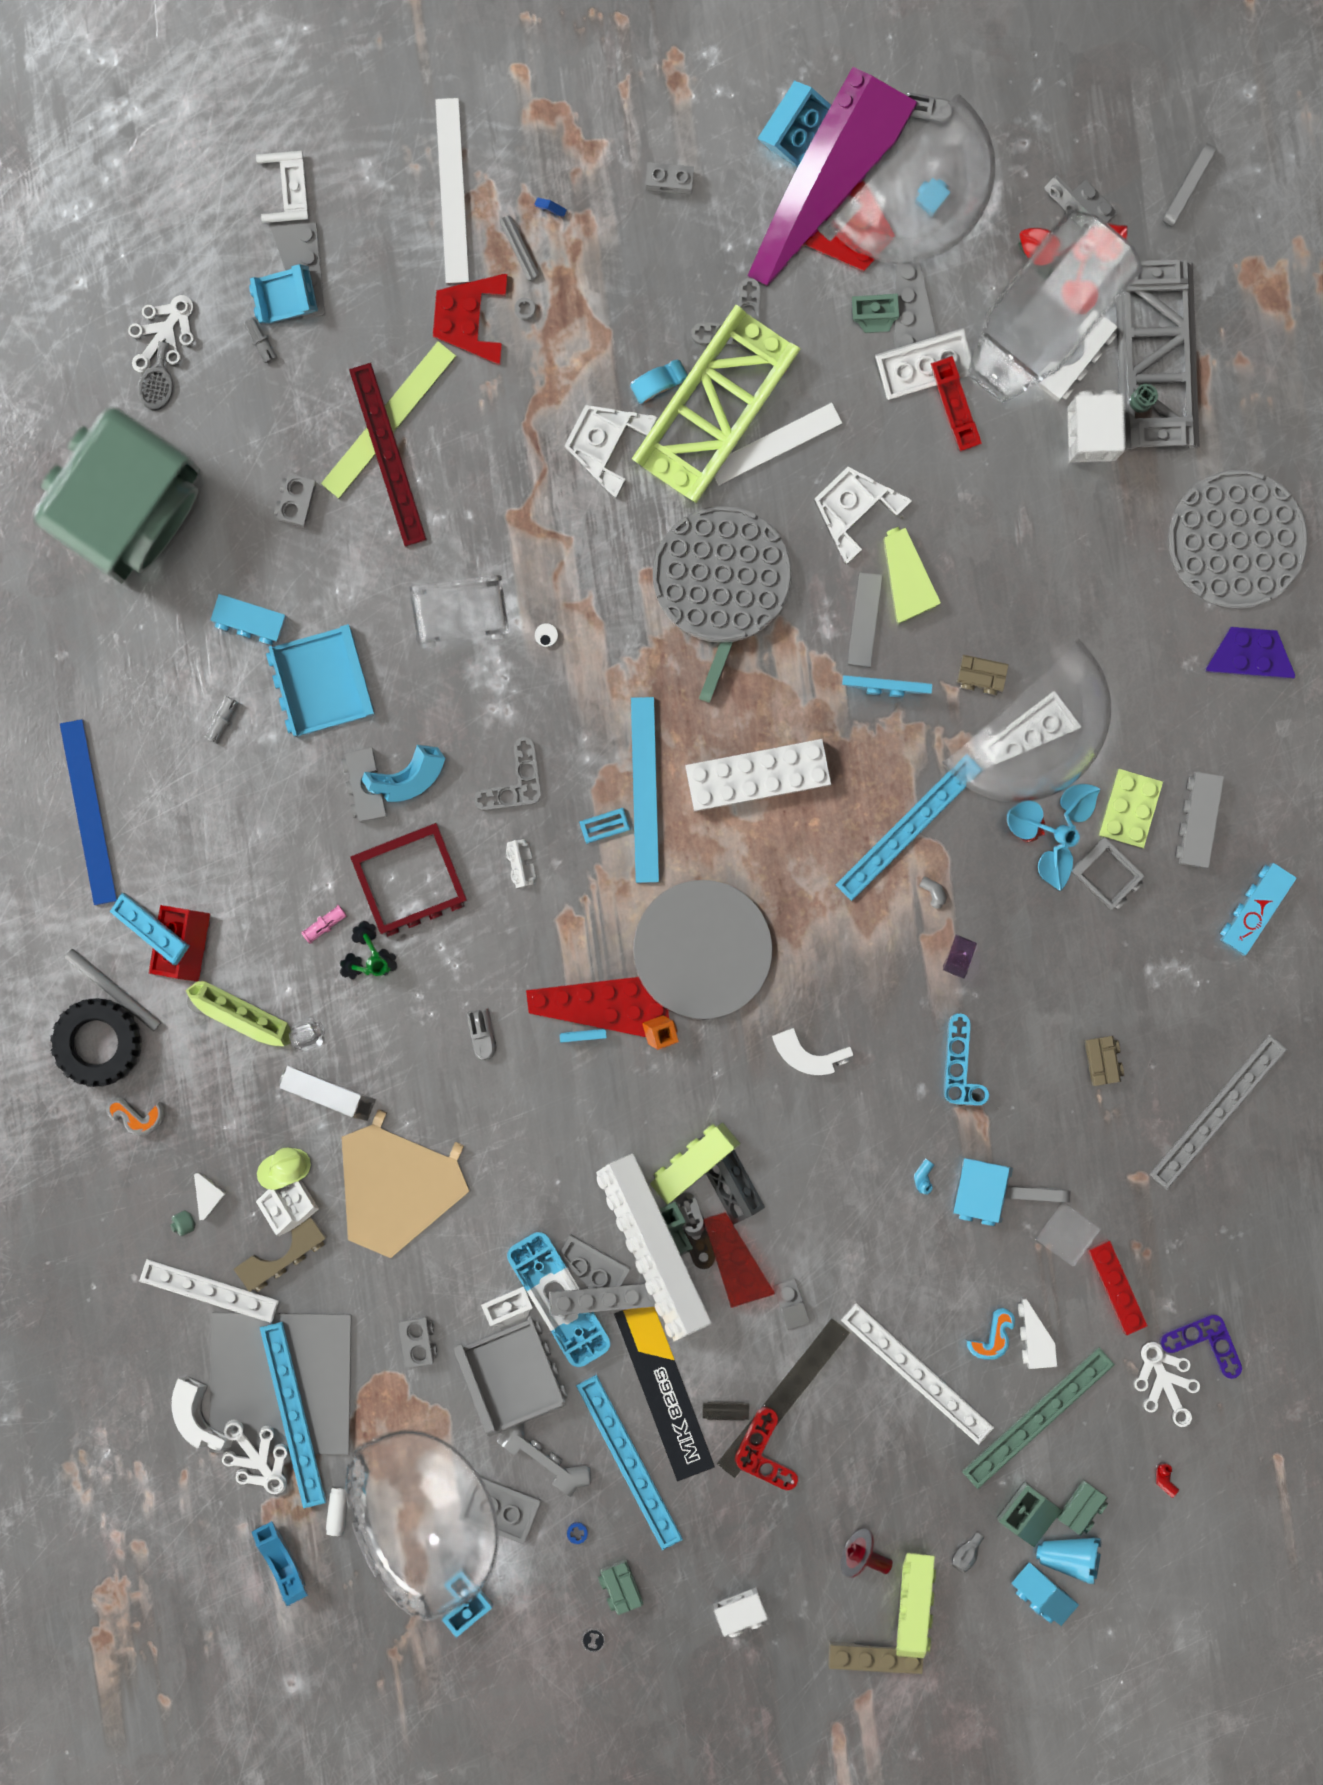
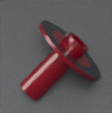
(859, 1554)

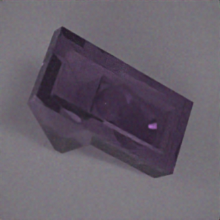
(959, 956)

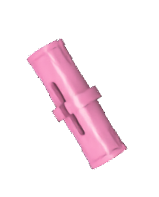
(324, 924)

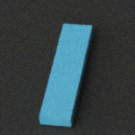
(149, 928)

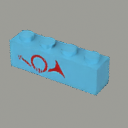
(1257, 909)

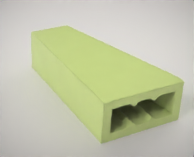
(908, 578)

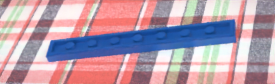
(88, 812)

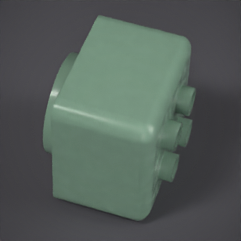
(118, 495)

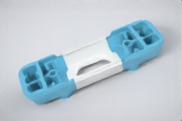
(537, 1266)

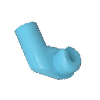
(922, 1179)

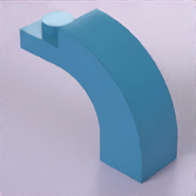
(281, 1563)

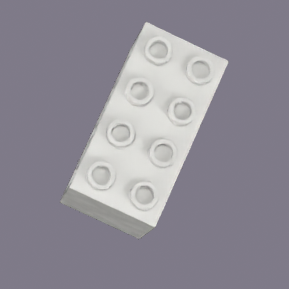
(1096, 427)

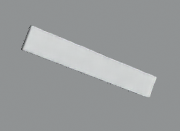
(778, 443)
(209, 1291)

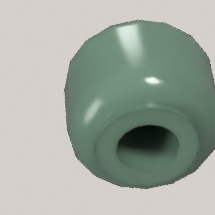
(182, 1223)

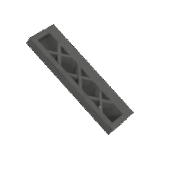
(742, 1190)

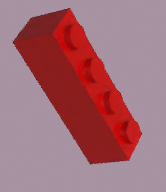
(1117, 1287)

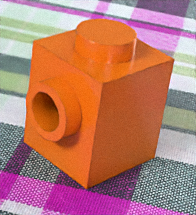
(660, 1032)

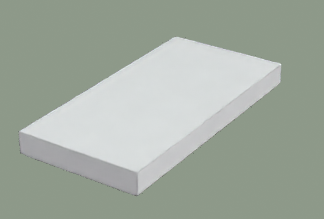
(909, 366)

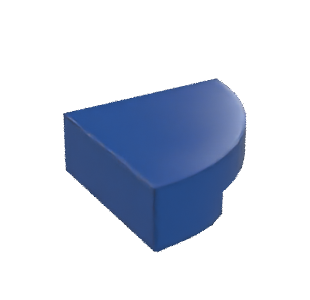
(551, 206)

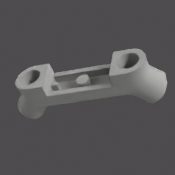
(566, 1478)

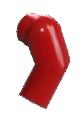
(1163, 1479)

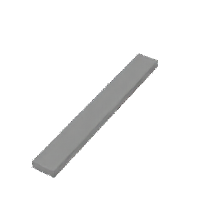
(1218, 1112)

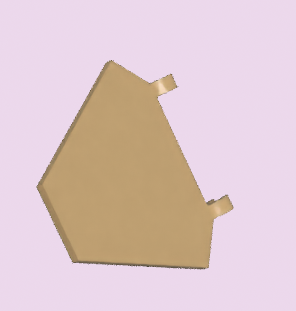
(395, 1187)

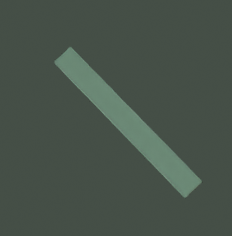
(1038, 1418)

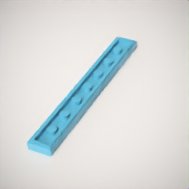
(644, 789)
(900, 836)
(293, 1414)
(629, 1462)

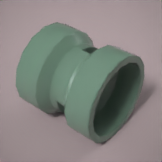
(1139, 401)

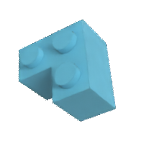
(1045, 1596)
(467, 1614)

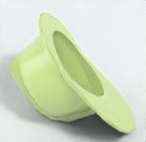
(283, 1168)

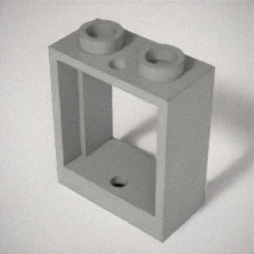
(1134, 884)

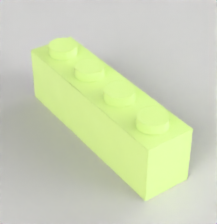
(695, 1163)

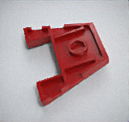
(837, 248)
(459, 316)

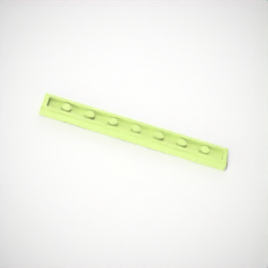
(397, 410)

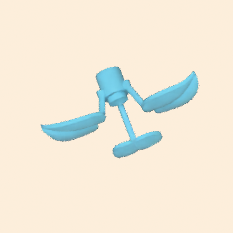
(1026, 817)

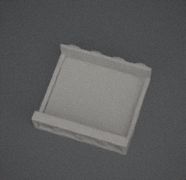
(511, 1377)

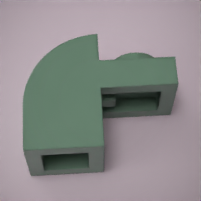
(675, 1223)

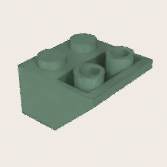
(1029, 1514)

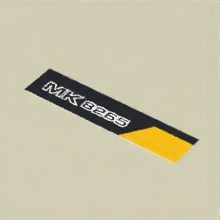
(664, 1391)

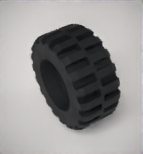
(64, 1042)

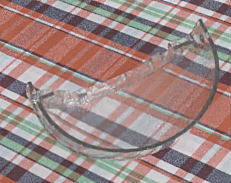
(926, 192)
(1042, 737)
(422, 1521)

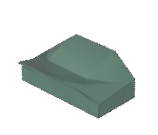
(875, 312)

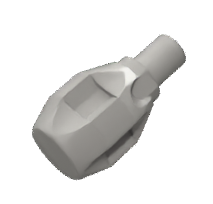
(967, 1554)

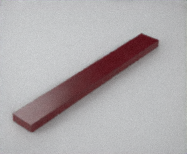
(387, 454)

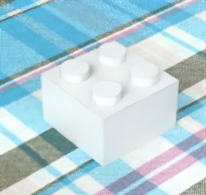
(740, 1612)

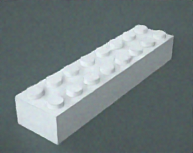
(652, 1247)

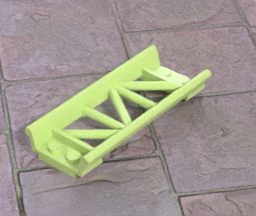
(768, 349)

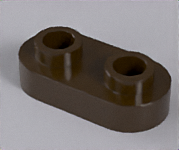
(700, 1246)

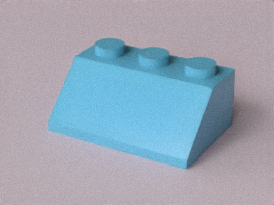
(795, 123)

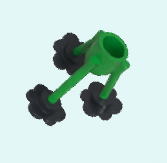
(378, 964)

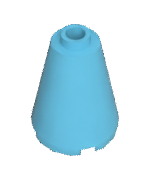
(1072, 1557)

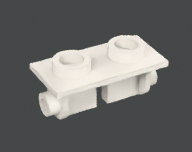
(521, 874)

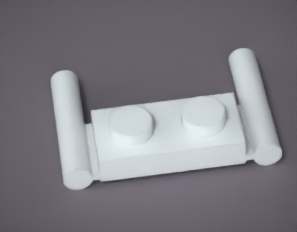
(292, 186)

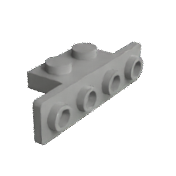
(1083, 199)

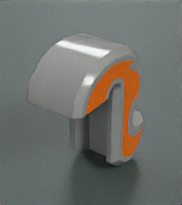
(132, 1119)

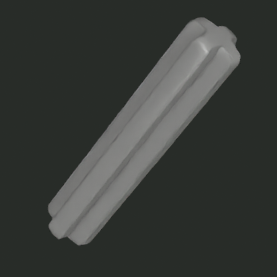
(519, 247)

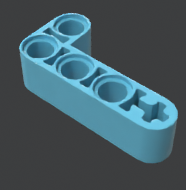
(962, 1059)

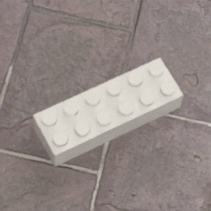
(758, 775)

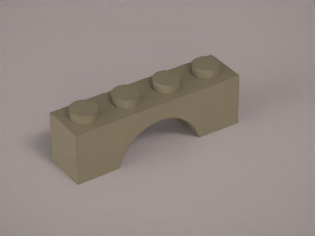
(256, 1270)
(869, 1658)

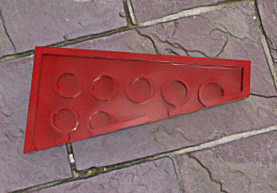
(609, 1004)

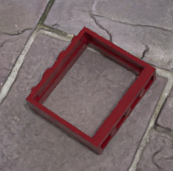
(414, 919)

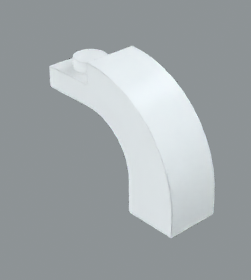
(792, 1052)
(188, 1416)

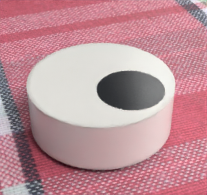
(546, 635)

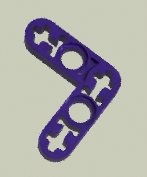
(1212, 1336)

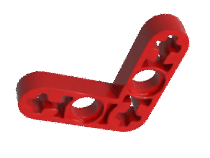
(757, 1458)

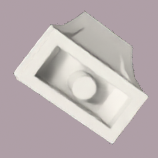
(508, 1309)

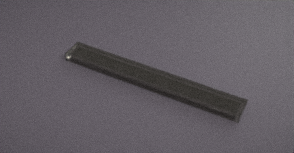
(789, 1389)

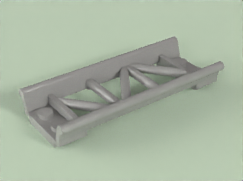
(1172, 430)

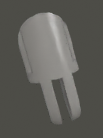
(927, 106)
(482, 1034)

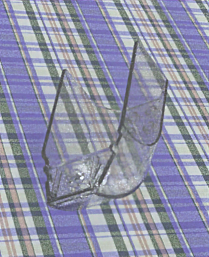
(1052, 304)

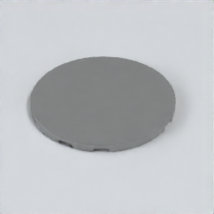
(1238, 539)
(722, 574)
(702, 949)

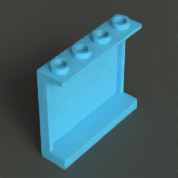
(320, 681)

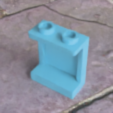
(283, 295)
(982, 1191)

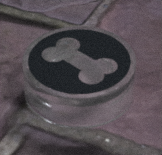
(593, 1640)

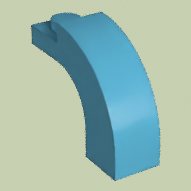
(410, 781)

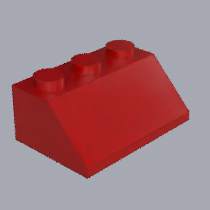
(192, 929)

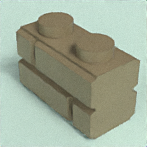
(982, 674)
(1103, 1060)

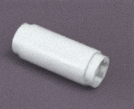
(336, 1512)

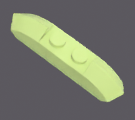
(239, 1014)

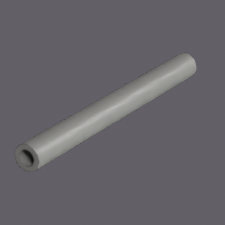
(113, 990)

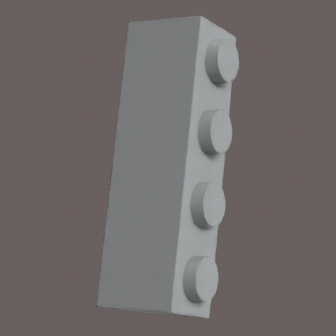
(1200, 820)

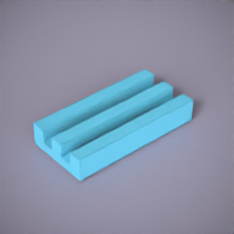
(623, 819)
(583, 1035)

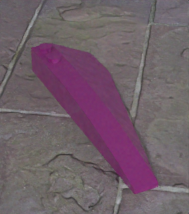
(849, 142)

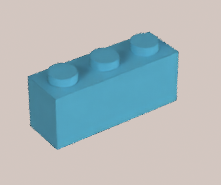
(248, 619)

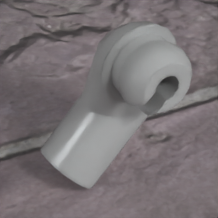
(936, 891)

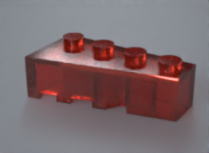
(737, 1266)

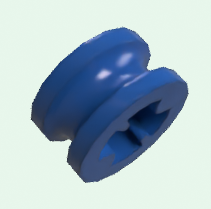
(581, 1526)

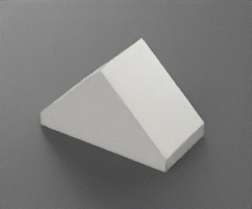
(207, 1195)

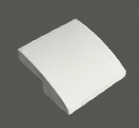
(287, 1207)

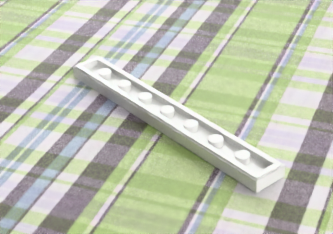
(452, 190)
(917, 1373)

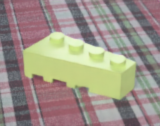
(915, 1604)

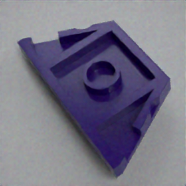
(1251, 653)

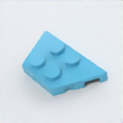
(896, 688)

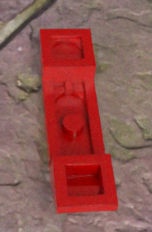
(955, 403)

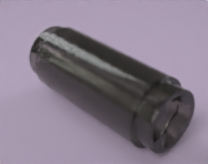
(726, 1411)

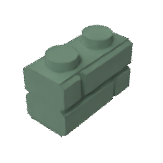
(1082, 1508)
(621, 1587)

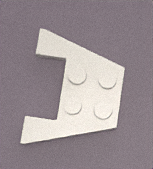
(597, 436)
(850, 498)

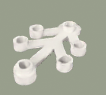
(164, 330)
(1164, 1380)
(256, 1460)

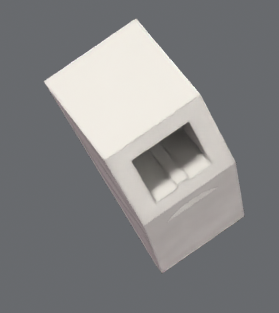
(1040, 1346)

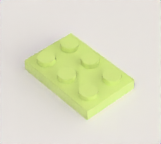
(1130, 808)

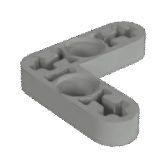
(742, 295)
(518, 790)

